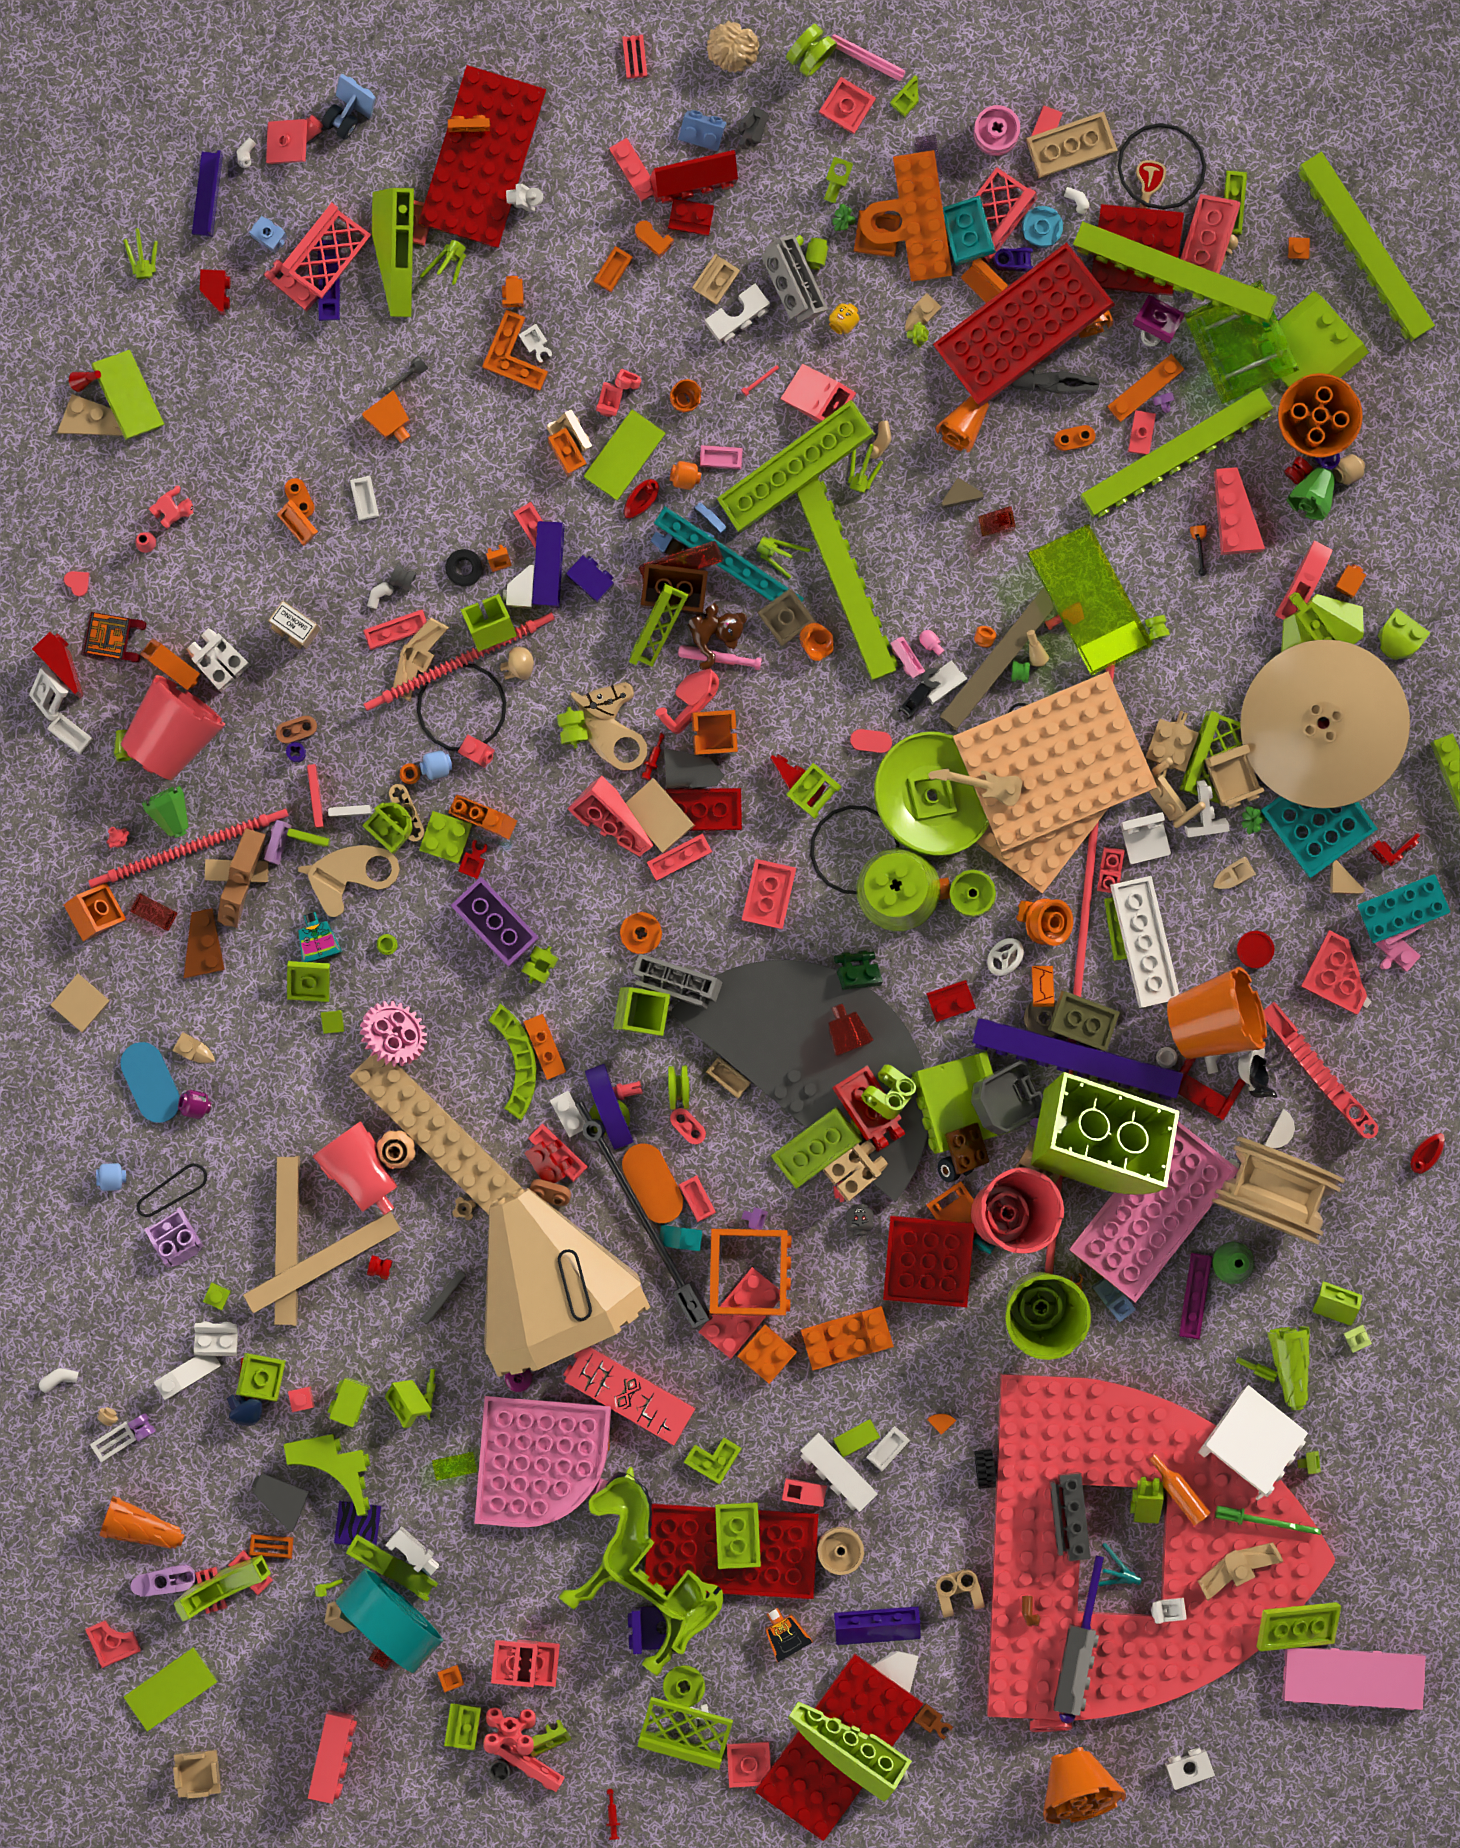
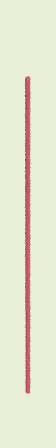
(1079, 970)

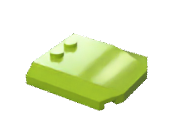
(1319, 340)

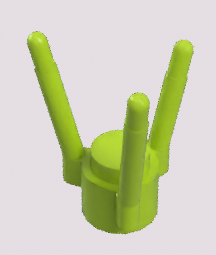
(453, 251)
(143, 268)
(859, 481)
(769, 547)

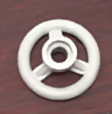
(1009, 959)

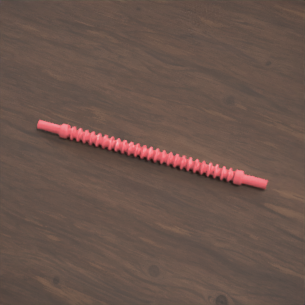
(387, 696)
(114, 875)

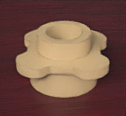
(467, 1214)

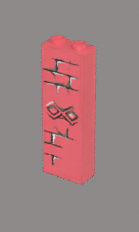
(629, 1394)

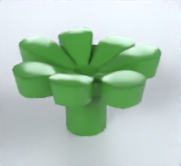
(843, 218)
(1253, 820)

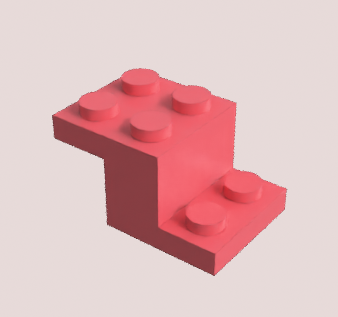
(525, 1663)

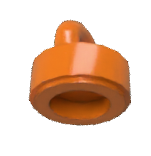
(985, 636)

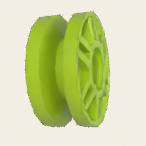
(678, 1087)

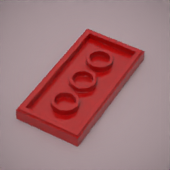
(710, 807)

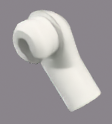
(1211, 1063)

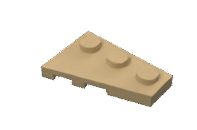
(88, 418)

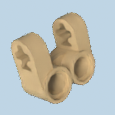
(958, 1587)

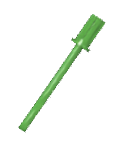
(1238, 1516)

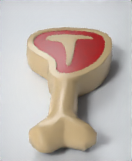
(1151, 176)

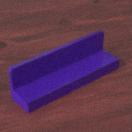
(207, 193)
(548, 563)
(877, 1625)

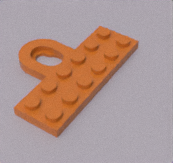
(921, 217)

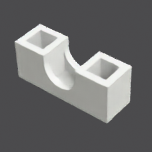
(725, 326)

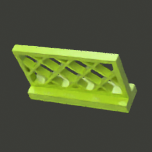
(1202, 748)
(684, 1749)

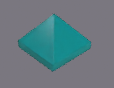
(982, 1245)

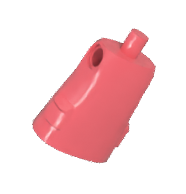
(356, 1168)

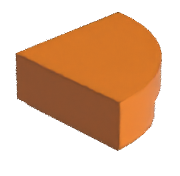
(941, 1422)

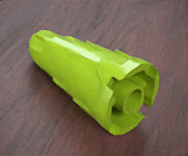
(1291, 1358)

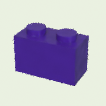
(590, 578)

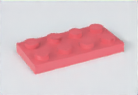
(1210, 232)
(732, 1331)

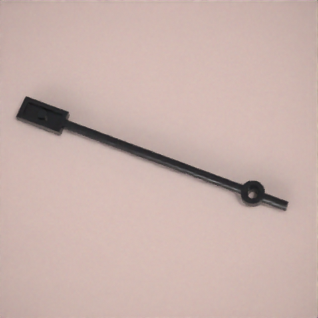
(686, 1294)

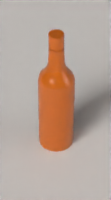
(1181, 1492)

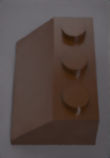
(686, 580)

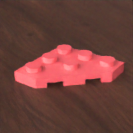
(1336, 974)

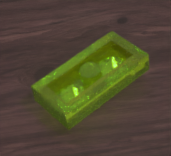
(454, 1466)

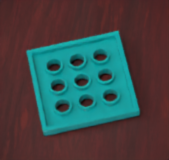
(1316, 834)

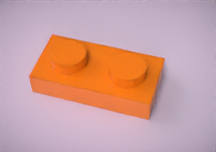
(477, 124)

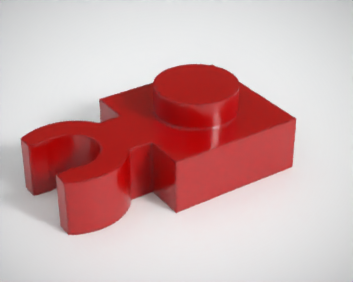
(472, 863)

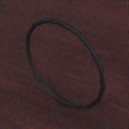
(1154, 205)
(485, 741)
(816, 832)

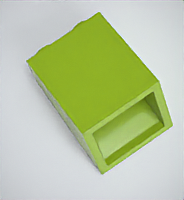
(641, 1011)

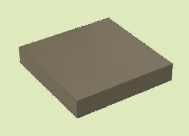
(785, 616)

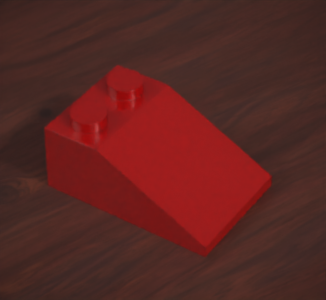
(54, 653)

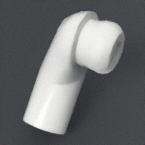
(243, 153)
(1079, 198)
(377, 592)

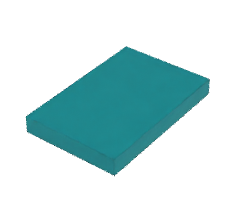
(968, 230)

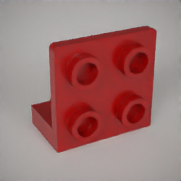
(1382, 853)

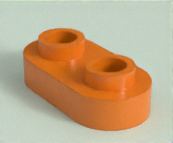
(1074, 437)
(300, 497)

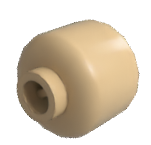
(1349, 469)

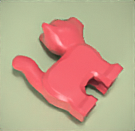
(170, 510)

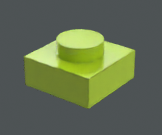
(217, 1296)

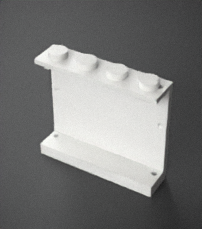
(1255, 1440)

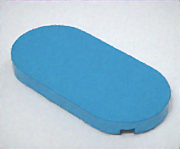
(150, 1082)

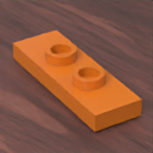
(545, 1046)

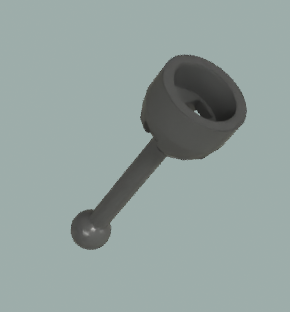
(417, 366)

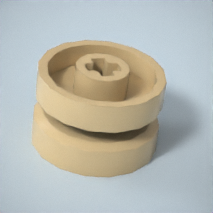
(828, 1554)

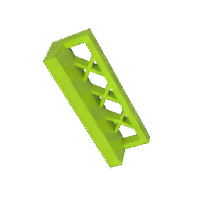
(650, 626)

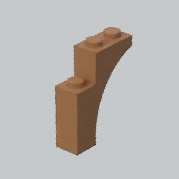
(240, 877)

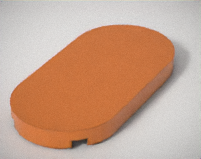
(652, 1183)

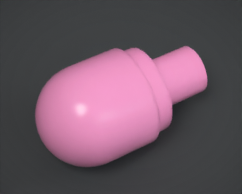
(931, 642)

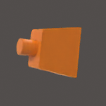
(388, 418)

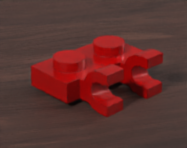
(545, 1164)

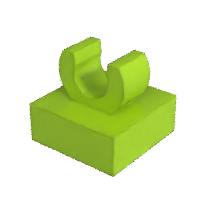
(1311, 1462)

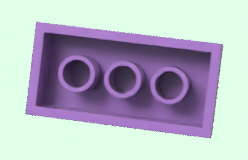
(495, 922)

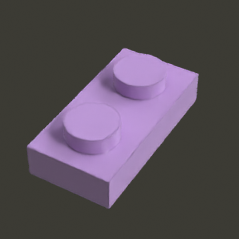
(276, 846)

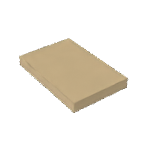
(659, 815)

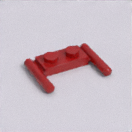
(1205, 1096)

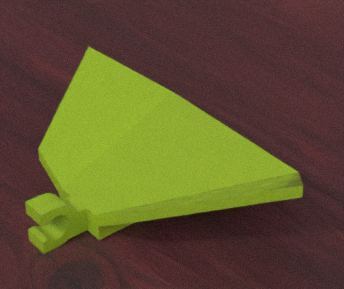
(1322, 620)

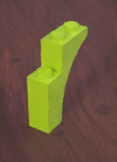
(221, 1586)

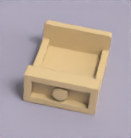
(1233, 776)

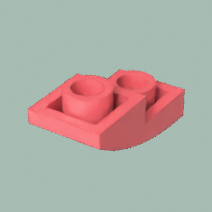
(1110, 868)

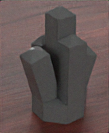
(752, 127)

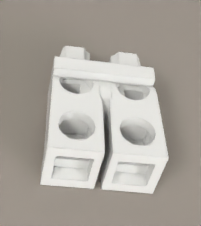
(213, 654)
(414, 1551)

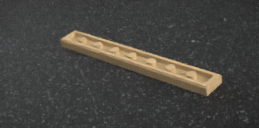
(321, 1262)

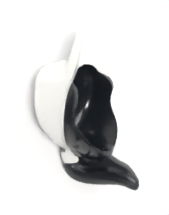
(1254, 1073)

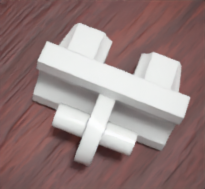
(524, 197)

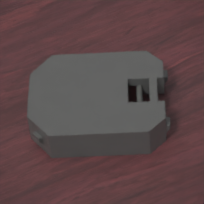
(1000, 1102)

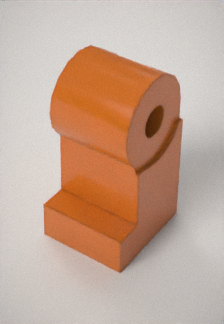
(651, 239)

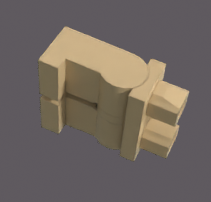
(860, 1165)

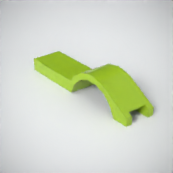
(391, 1567)

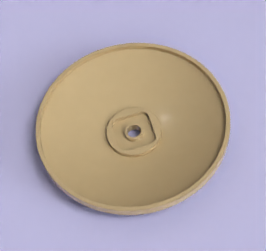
(1364, 733)

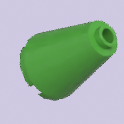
(1225, 1259)

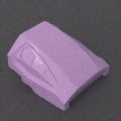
(176, 1235)

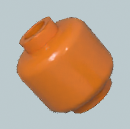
(685, 475)

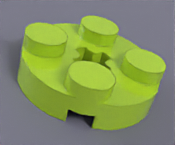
(679, 1675)

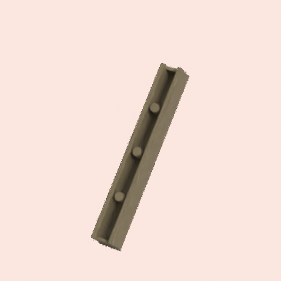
(997, 660)

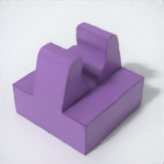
(755, 1219)

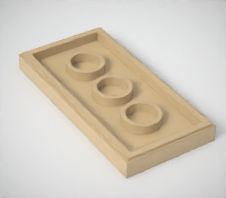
(1071, 144)

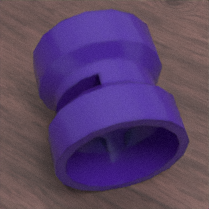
(1328, 462)

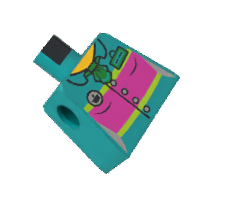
(317, 940)

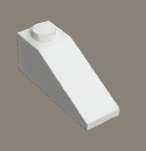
(186, 1375)

